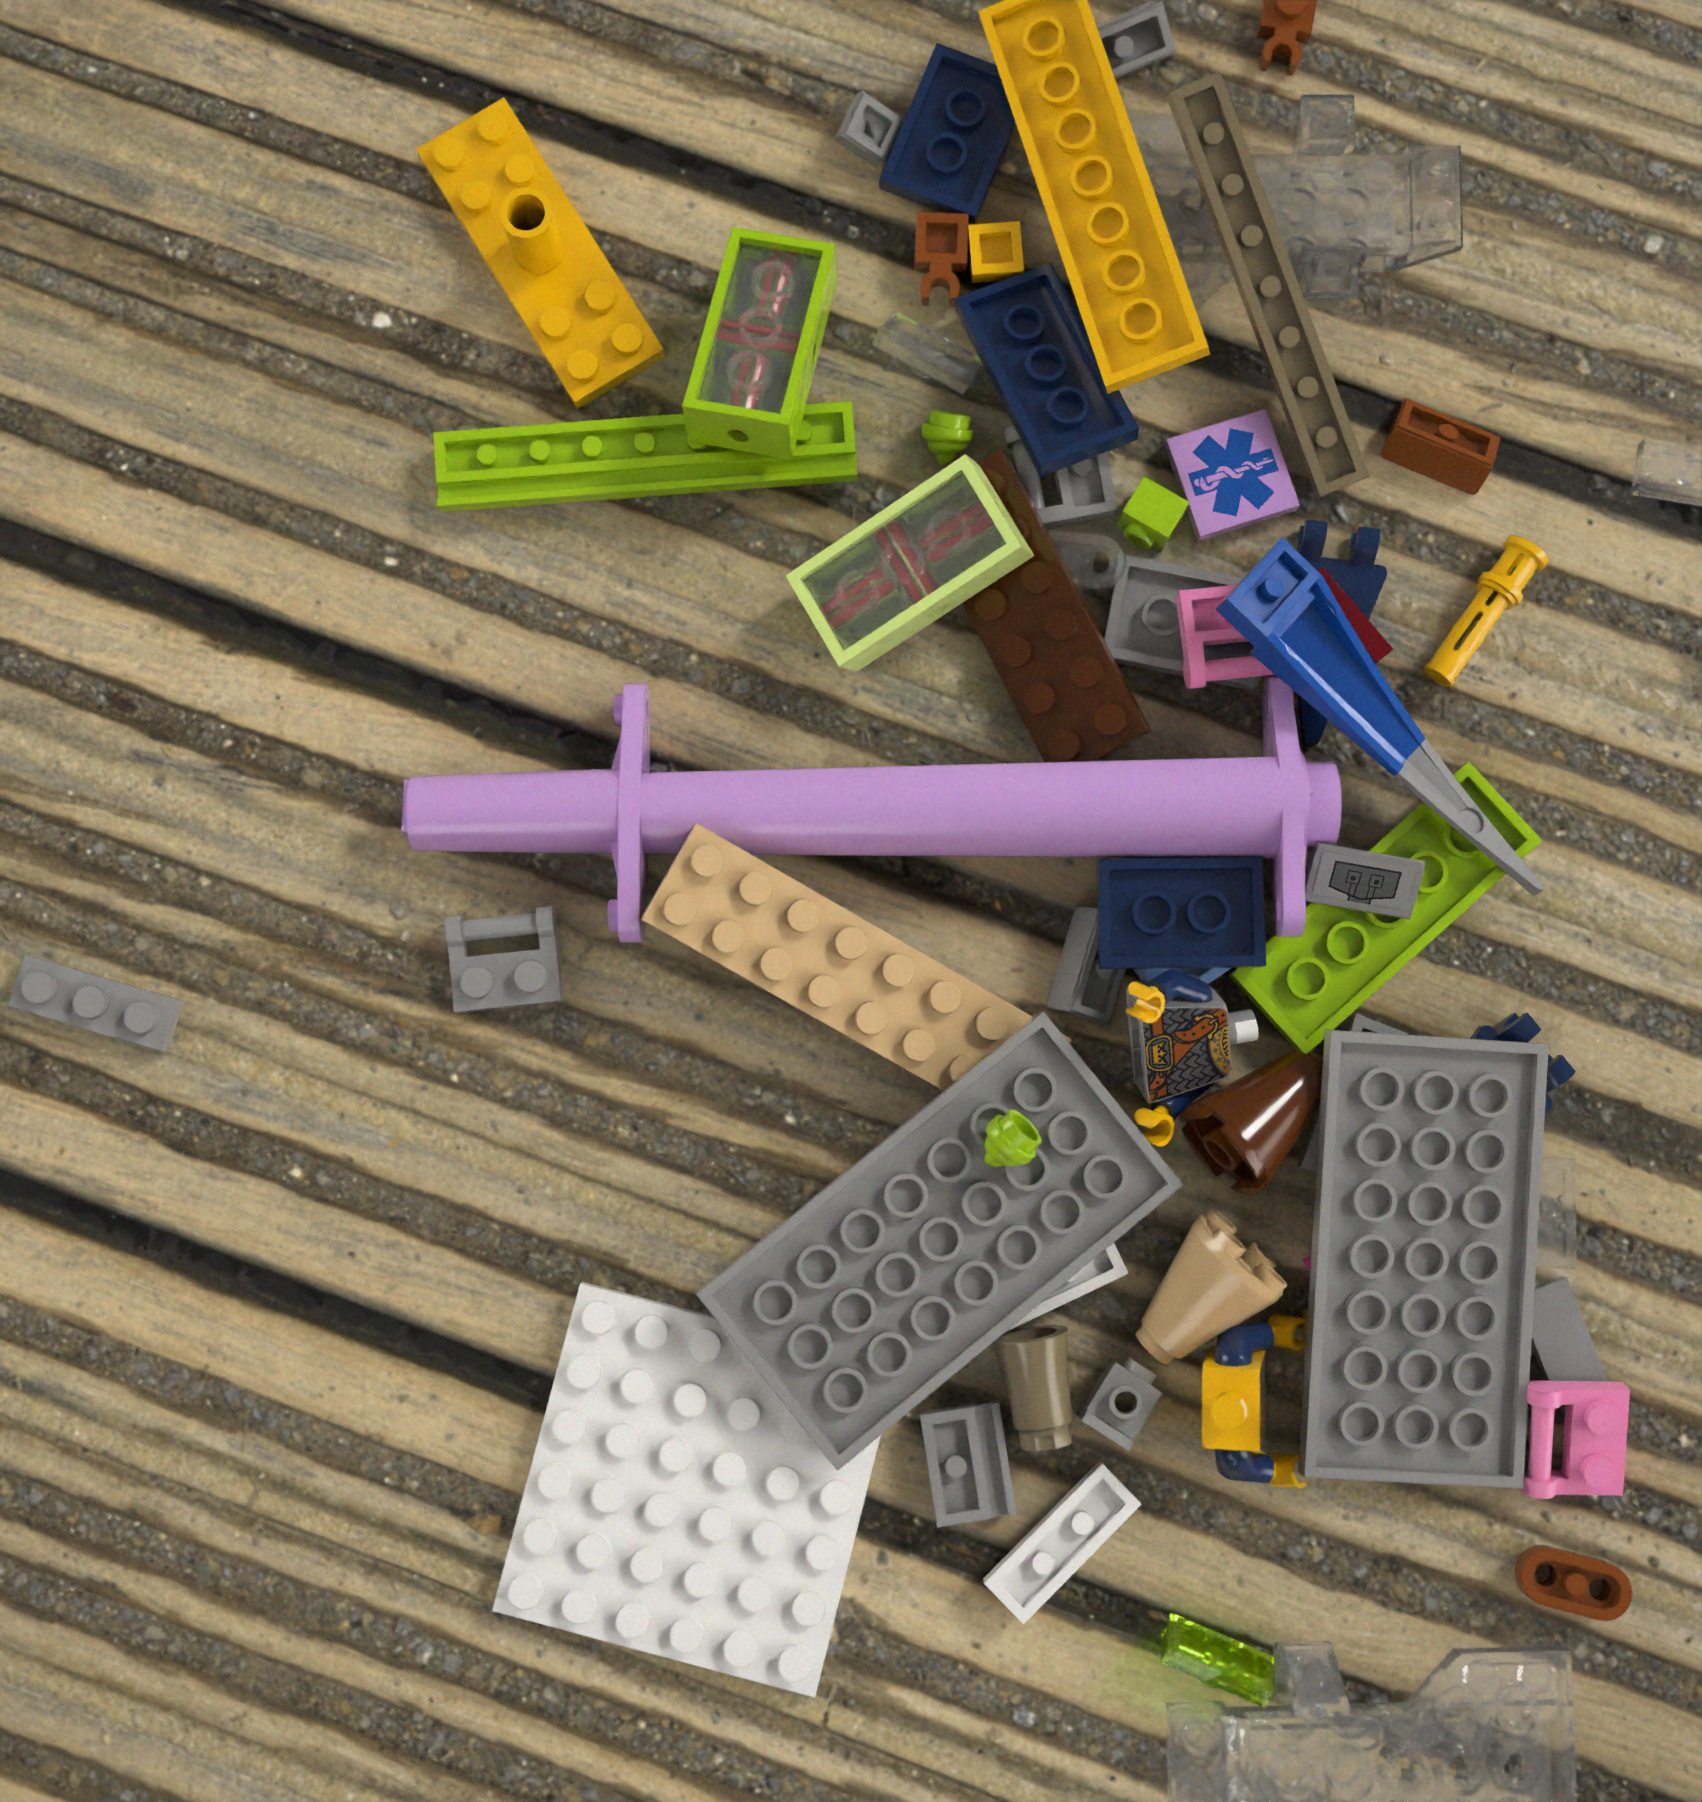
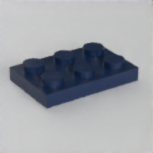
(951, 136)
(1180, 913)

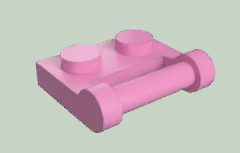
(1205, 626)
(1591, 1438)

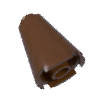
(1255, 1120)

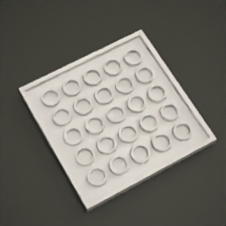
(681, 1501)

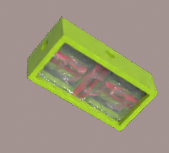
(760, 343)

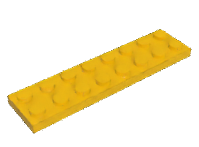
(1094, 188)

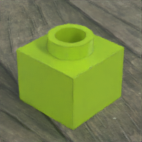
(1151, 515)

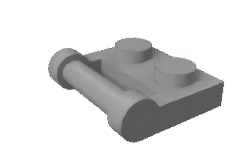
(1082, 488)
(508, 977)

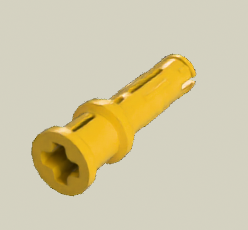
(1493, 587)

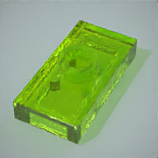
(1217, 1660)

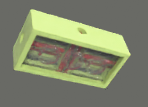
(909, 564)

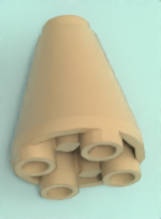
(1208, 1289)

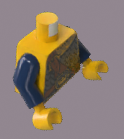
(1237, 1402)

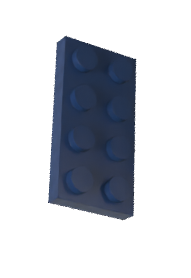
(1045, 369)

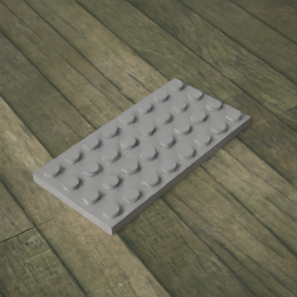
(931, 1249)
(1423, 1259)

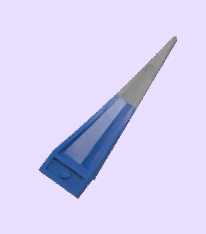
(1315, 651)

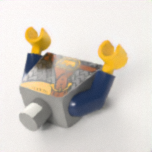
(1179, 1045)

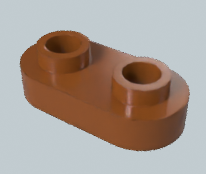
(1570, 1582)

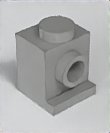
(1099, 1405)

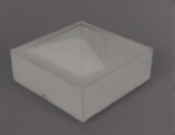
(869, 129)

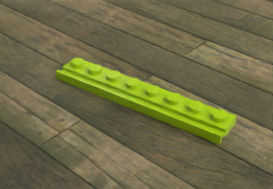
(628, 461)

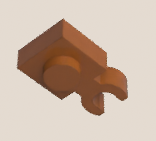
(1286, 25)
(941, 250)

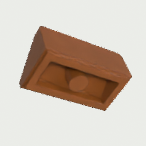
(1440, 447)

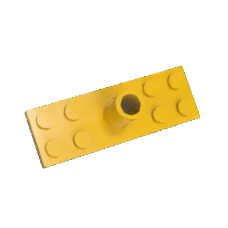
(541, 253)

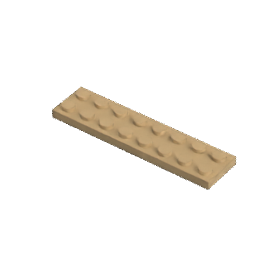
(828, 961)

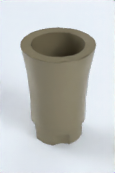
(1037, 1384)

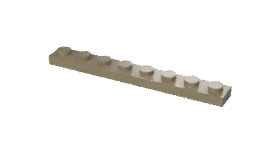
(1267, 284)

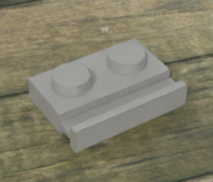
(967, 1463)

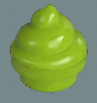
(946, 434)
(1010, 1140)

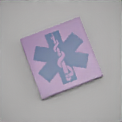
(1232, 474)

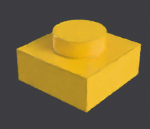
(995, 251)

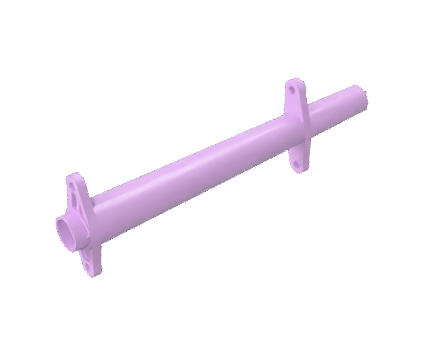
(1037, 809)

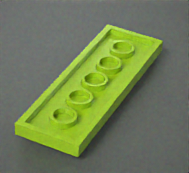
(1352, 953)

